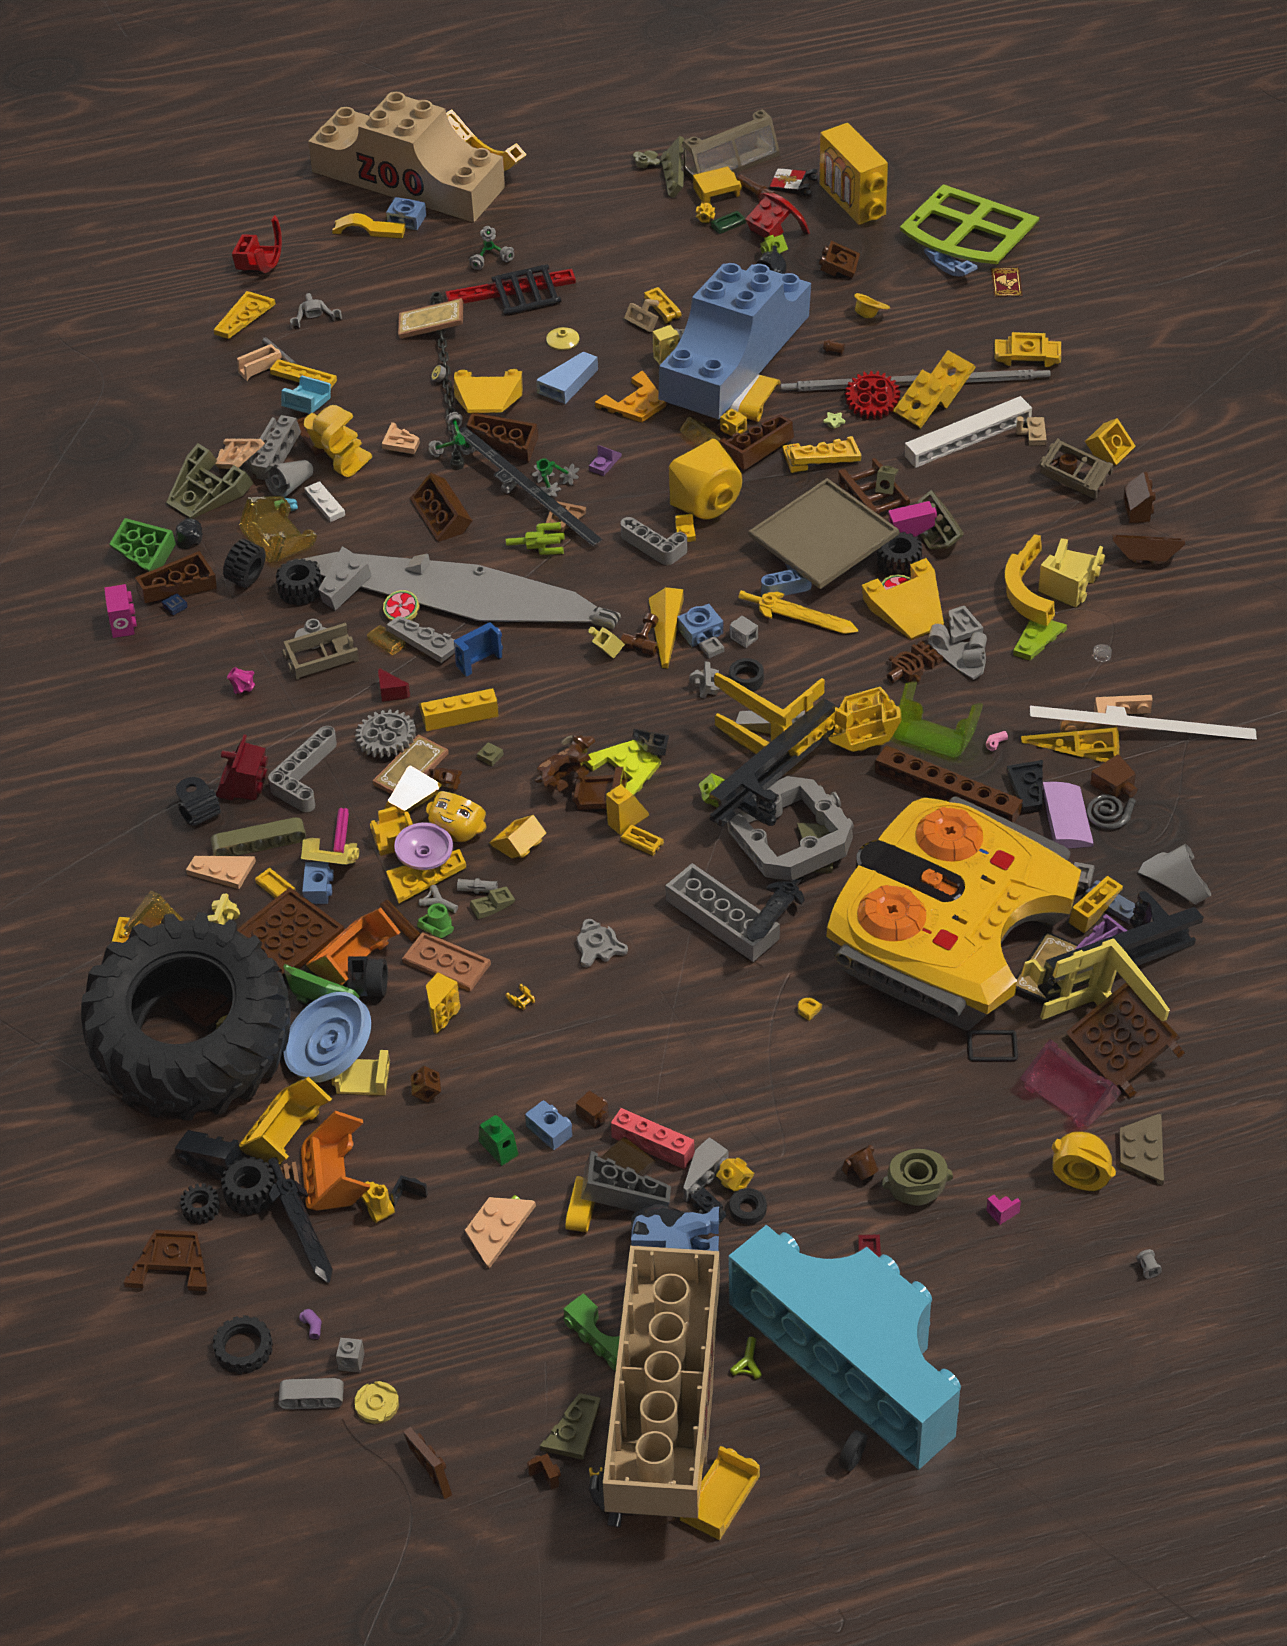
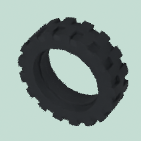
(249, 1362)

